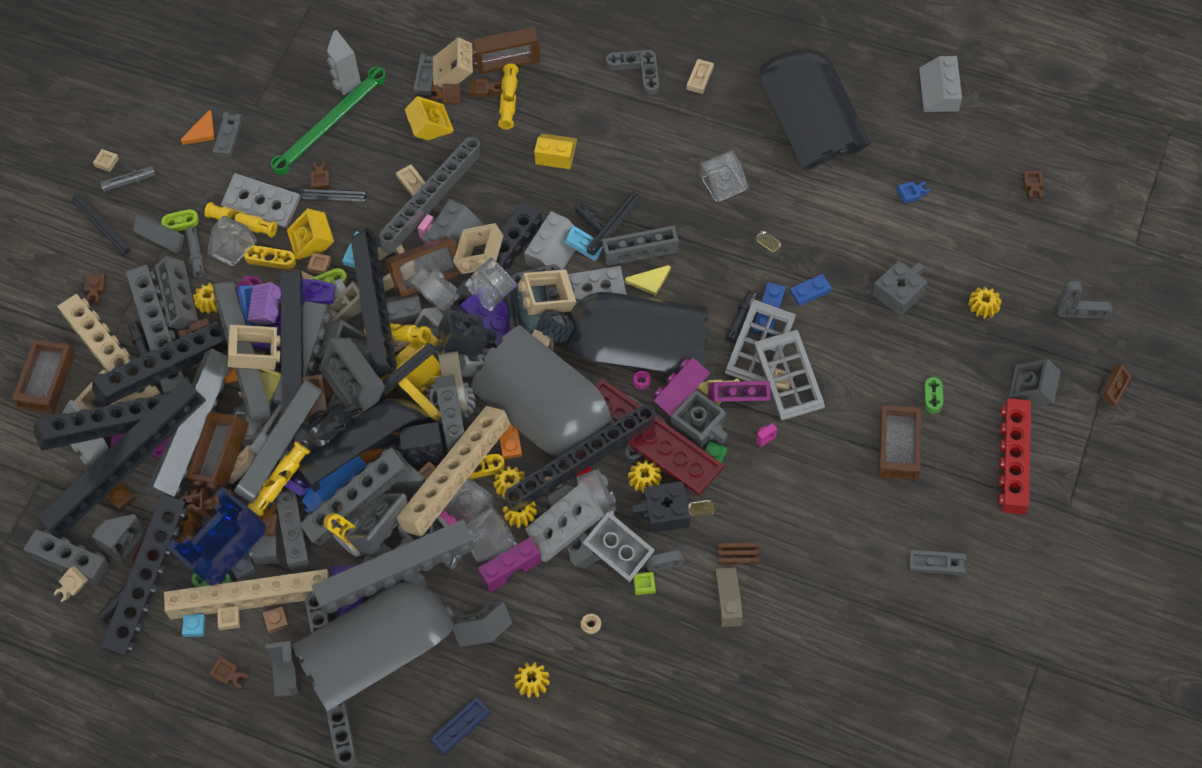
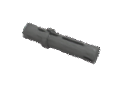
(132, 177)
(196, 258)

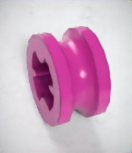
(641, 374)

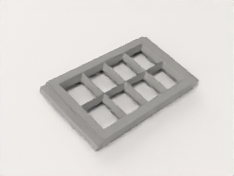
(772, 312)
(801, 408)

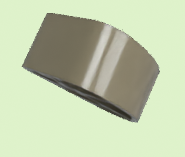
(450, 365)

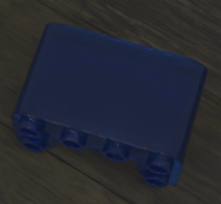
(221, 540)

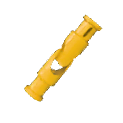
(508, 96)
(255, 223)
(410, 333)
(276, 481)

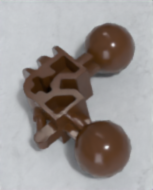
(197, 503)

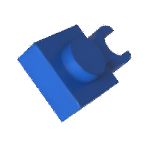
(910, 192)

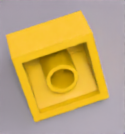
(428, 118)
(555, 151)
(310, 234)
(424, 374)

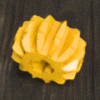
(205, 299)
(984, 302)
(644, 470)
(507, 479)
(520, 518)
(533, 687)

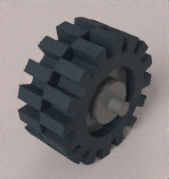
(555, 325)

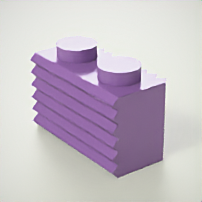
(264, 304)

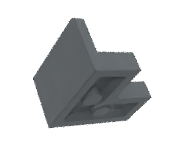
(482, 626)
(284, 668)

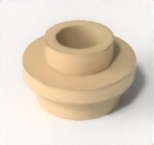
(590, 618)

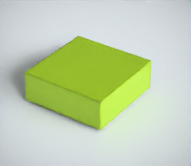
(644, 583)

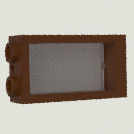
(512, 47)
(436, 253)
(43, 376)
(899, 442)
(217, 450)

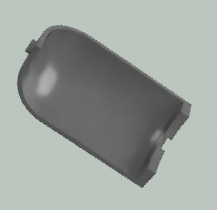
(541, 393)
(373, 640)

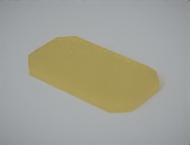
(768, 241)
(702, 508)

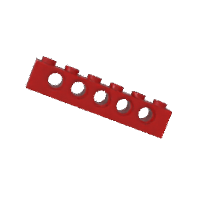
(1021, 411)

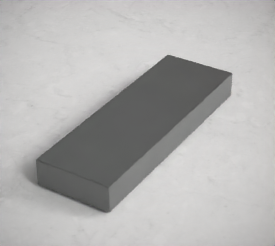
(158, 233)

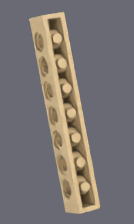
(75, 307)
(453, 471)
(242, 594)

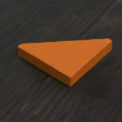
(201, 131)

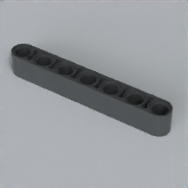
(277, 441)

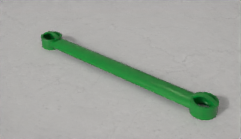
(328, 121)

